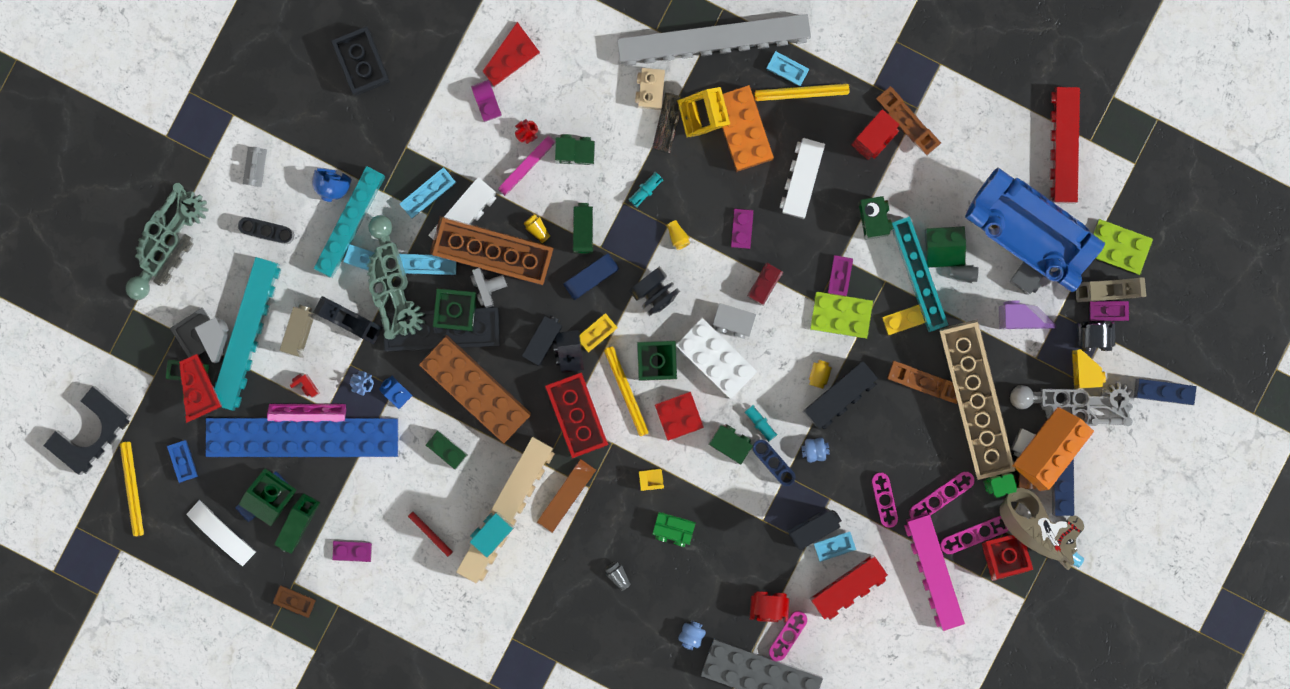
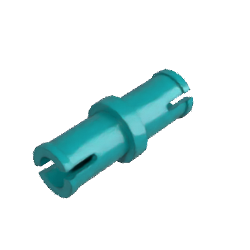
(645, 189)
(760, 423)

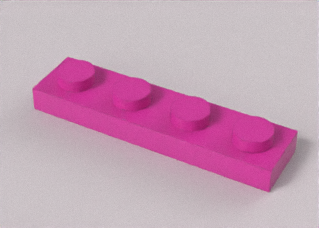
(306, 412)

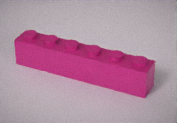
(935, 572)

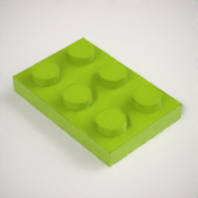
(1122, 246)
(841, 315)

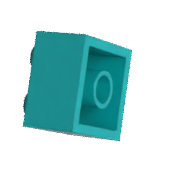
(492, 534)

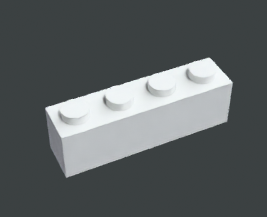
(803, 178)
(471, 204)

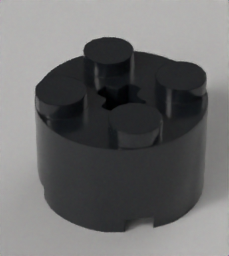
(1095, 335)

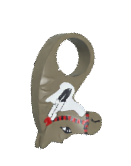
(1038, 532)

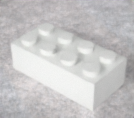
(716, 358)

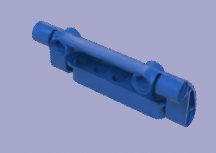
(1034, 229)

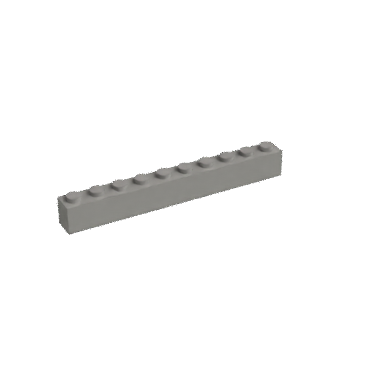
(713, 39)

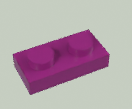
(742, 228)
(840, 275)
(1109, 311)
(352, 551)

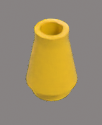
(536, 228)
(678, 236)

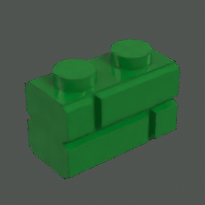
(1000, 484)
(673, 528)

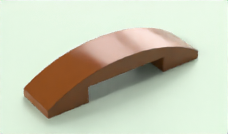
(908, 121)
(922, 382)
(566, 496)

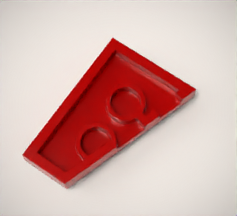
(511, 56)
(197, 389)

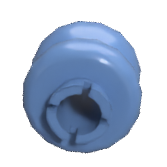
(815, 450)
(692, 635)

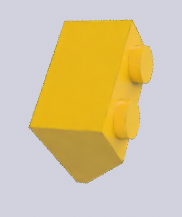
(1086, 371)

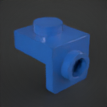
(395, 392)

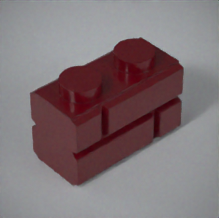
(764, 284)

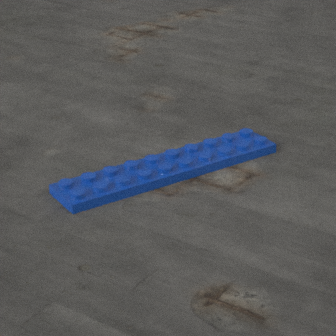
(301, 439)

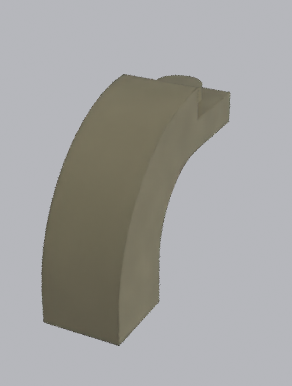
(1111, 290)

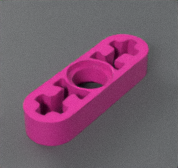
(882, 515)
(780, 636)

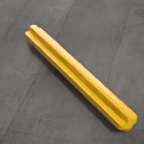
(802, 92)
(626, 391)
(131, 488)

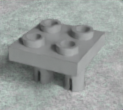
(486, 286)

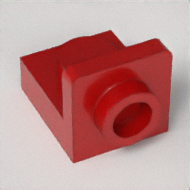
(308, 386)

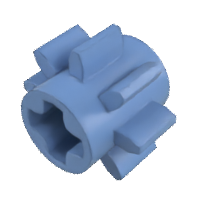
(361, 383)

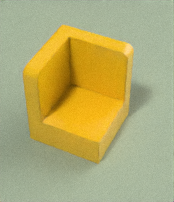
(651, 479)

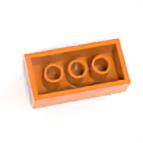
(746, 132)

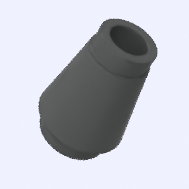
(965, 273)
(617, 575)

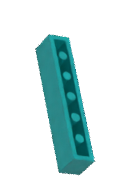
(349, 222)
(919, 274)

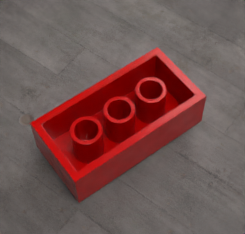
(879, 131)
(576, 415)
(848, 587)

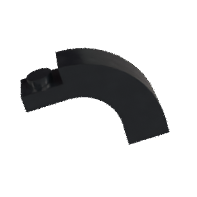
(347, 319)

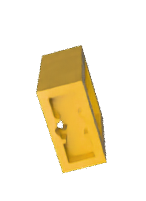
(715, 109)

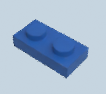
(182, 461)

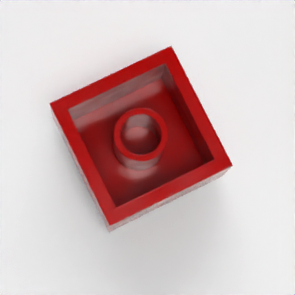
(679, 416)
(1006, 557)

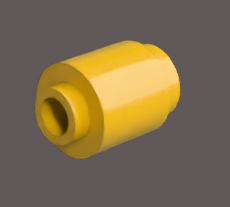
(820, 374)

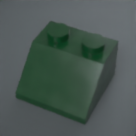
(945, 246)
(657, 360)
(267, 497)

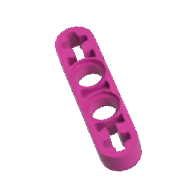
(526, 165)
(939, 493)
(976, 537)

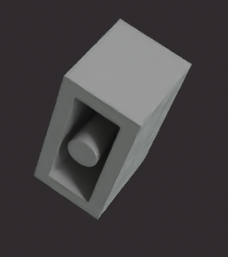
(733, 320)

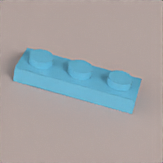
(427, 193)
(427, 264)

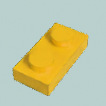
(903, 320)
(597, 332)

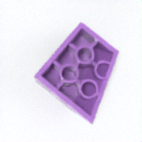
(1023, 316)

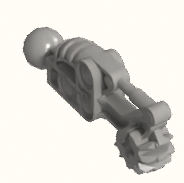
(1023, 397)

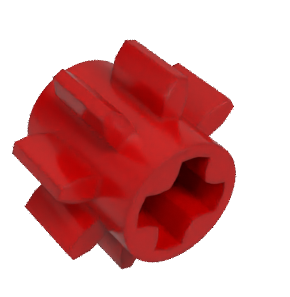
(526, 131)

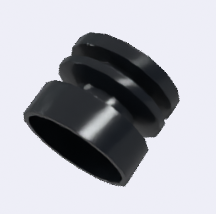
(654, 291)

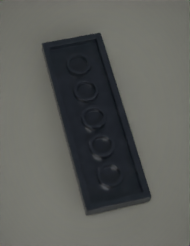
(484, 332)

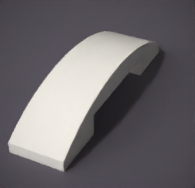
(220, 533)

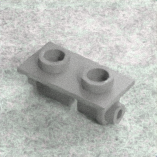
(254, 166)

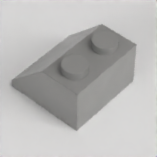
(213, 337)

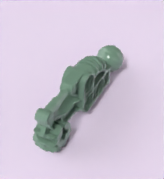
(149, 245)
(379, 272)

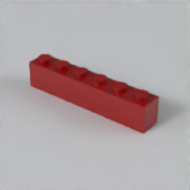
(1065, 145)

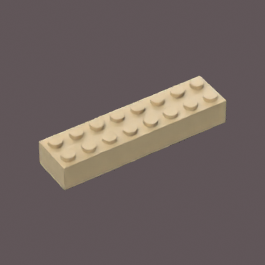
(977, 399)
(510, 503)

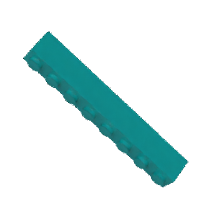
(245, 332)

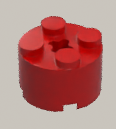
(769, 608)

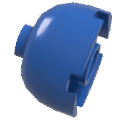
(329, 184)

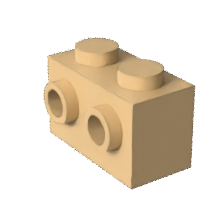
(651, 88)

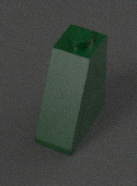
(583, 229)
(297, 523)

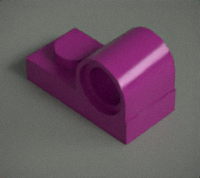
(486, 100)

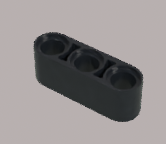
(257, 226)

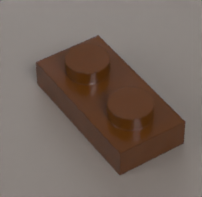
(294, 601)

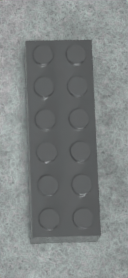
(750, 670)

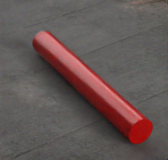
(430, 534)

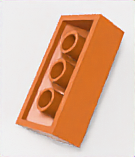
(1053, 449)

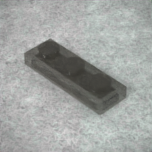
(667, 123)
(174, 260)

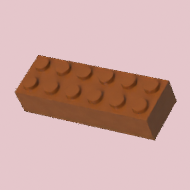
(491, 250)
(475, 389)

